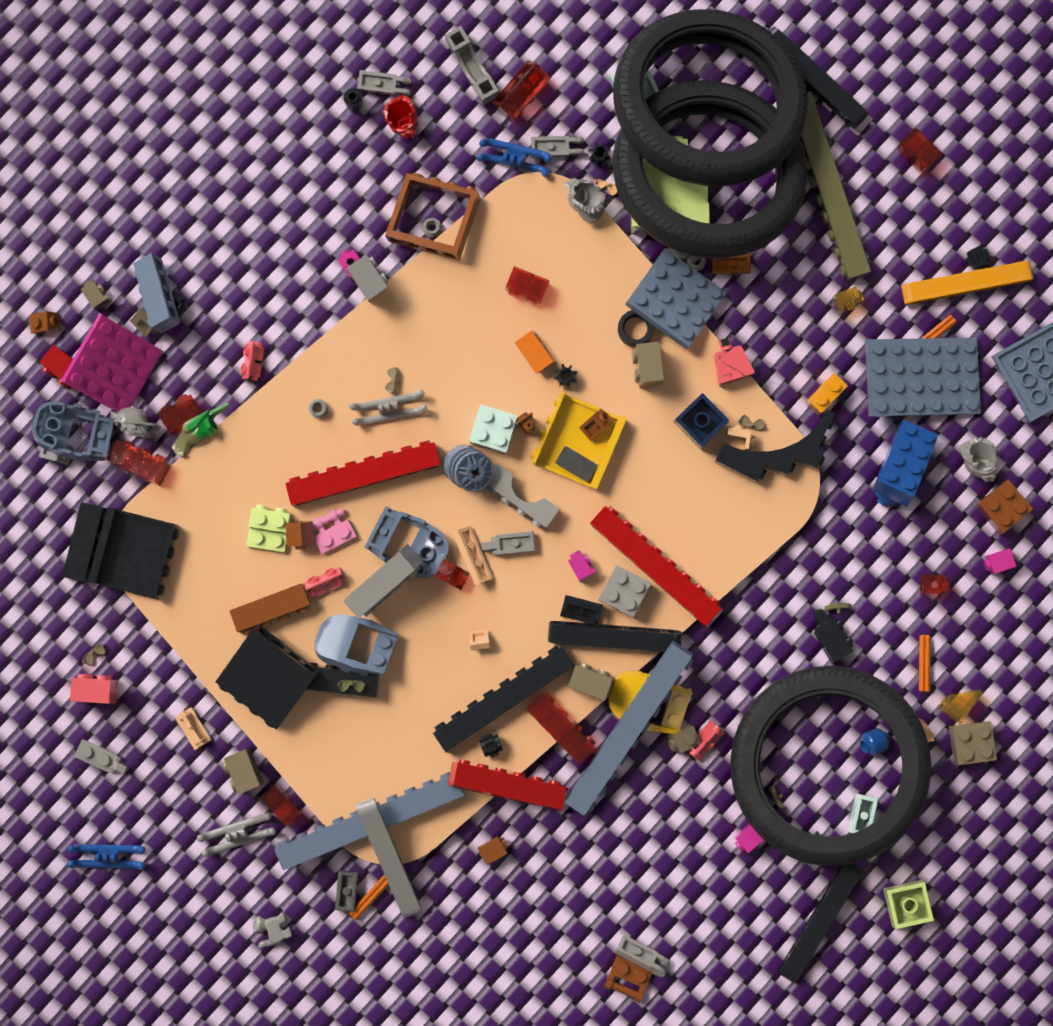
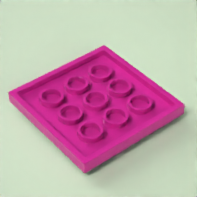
(111, 364)

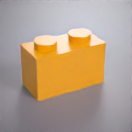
(826, 394)

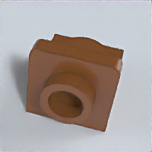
(596, 424)

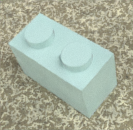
(862, 812)

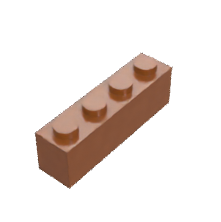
(270, 607)

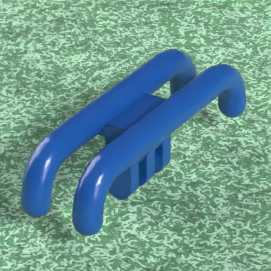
(515, 156)
(107, 856)

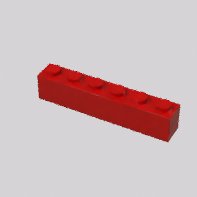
(506, 785)

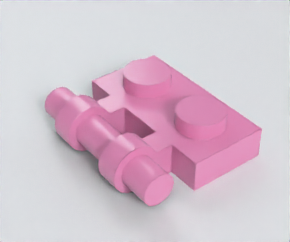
(334, 536)

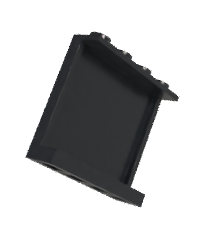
(133, 553)
(267, 676)

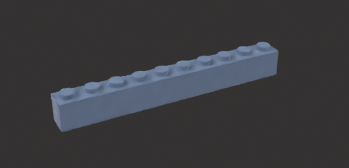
(629, 727)
(351, 829)

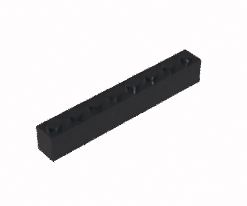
(503, 699)

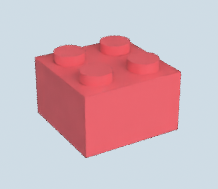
(98, 690)

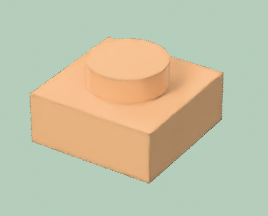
(479, 639)

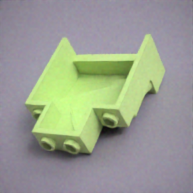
(681, 196)

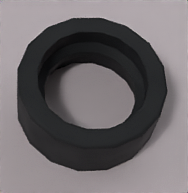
(632, 342)

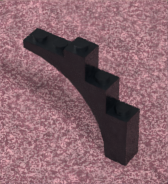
(752, 464)

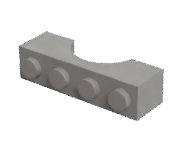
(471, 66)
(541, 511)

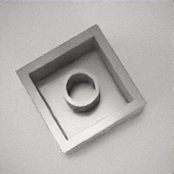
(367, 277)
(624, 591)

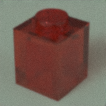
(452, 574)

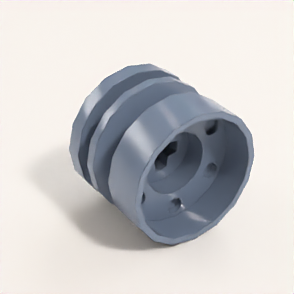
(460, 463)

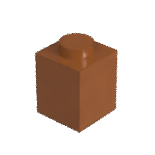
(299, 534)
(493, 849)

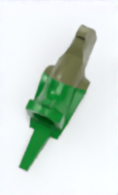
(197, 429)

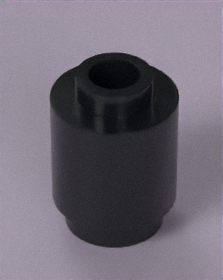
(353, 105)

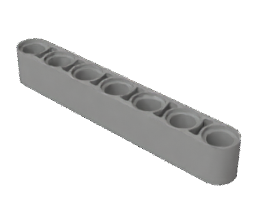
(388, 857)

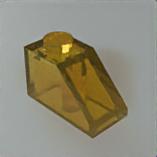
(958, 705)

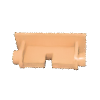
(193, 728)

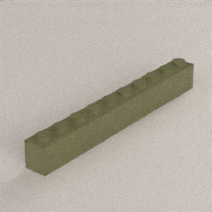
(832, 197)

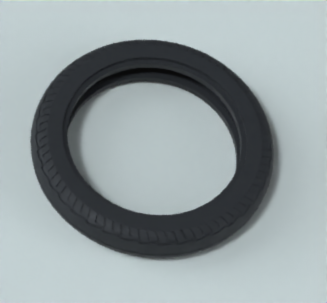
(728, 31)
(689, 235)
(830, 682)

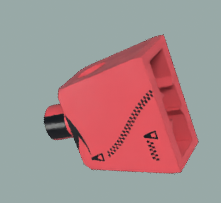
(731, 363)

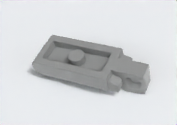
(510, 543)
(100, 757)

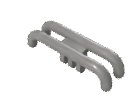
(388, 408)
(236, 834)

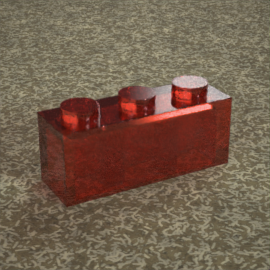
(521, 90)
(138, 461)

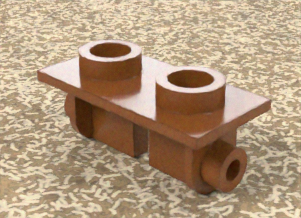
(526, 423)

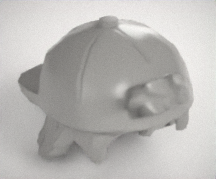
(586, 199)
(133, 420)
(980, 458)

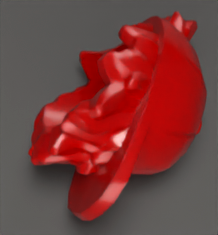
(401, 116)

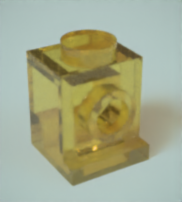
(847, 300)

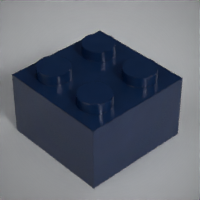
(701, 421)

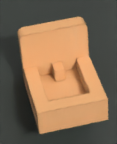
(738, 432)

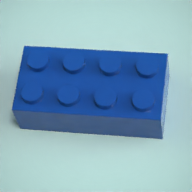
(905, 463)

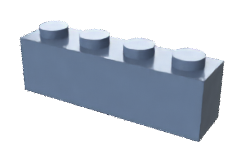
(156, 293)

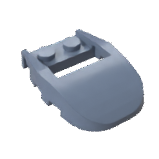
(53, 427)
(428, 543)
(336, 639)

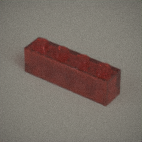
(560, 728)

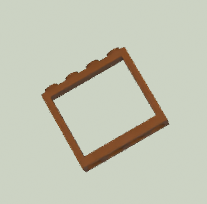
(426, 245)

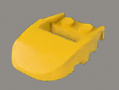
(627, 686)

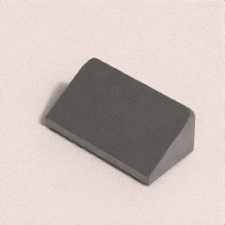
(576, 464)
(346, 890)

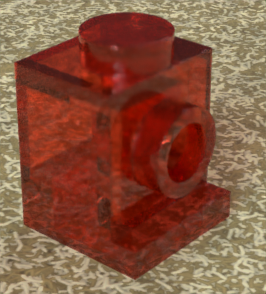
(925, 584)

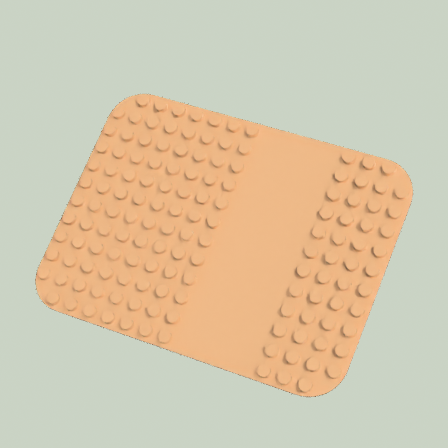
(455, 339)

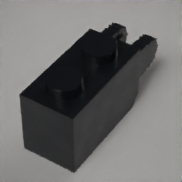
(831, 637)

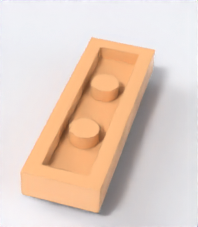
(472, 555)

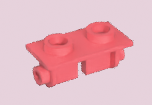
(249, 367)
(317, 583)
(708, 737)

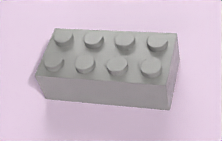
(386, 578)

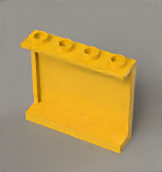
(565, 431)

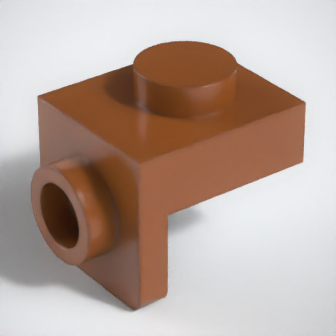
(45, 322)

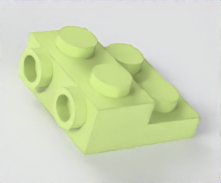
(268, 528)

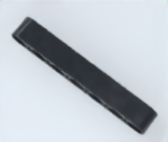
(824, 86)
(612, 636)
(819, 921)

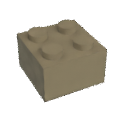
(648, 363)
(590, 682)
(972, 743)
(243, 771)

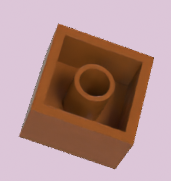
(1003, 507)

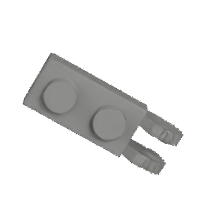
(382, 83)
(557, 145)
(642, 956)

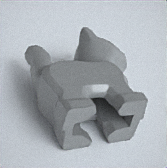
(274, 928)

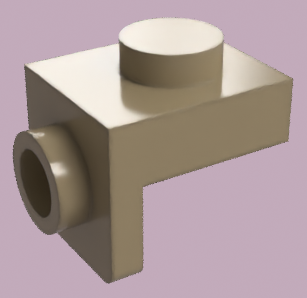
(683, 740)

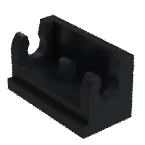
(581, 610)

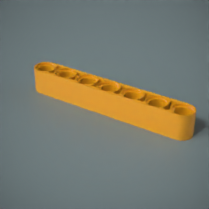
(967, 282)

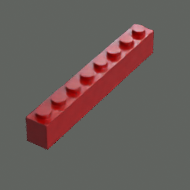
(362, 474)
(655, 566)

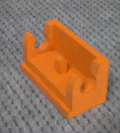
(535, 352)

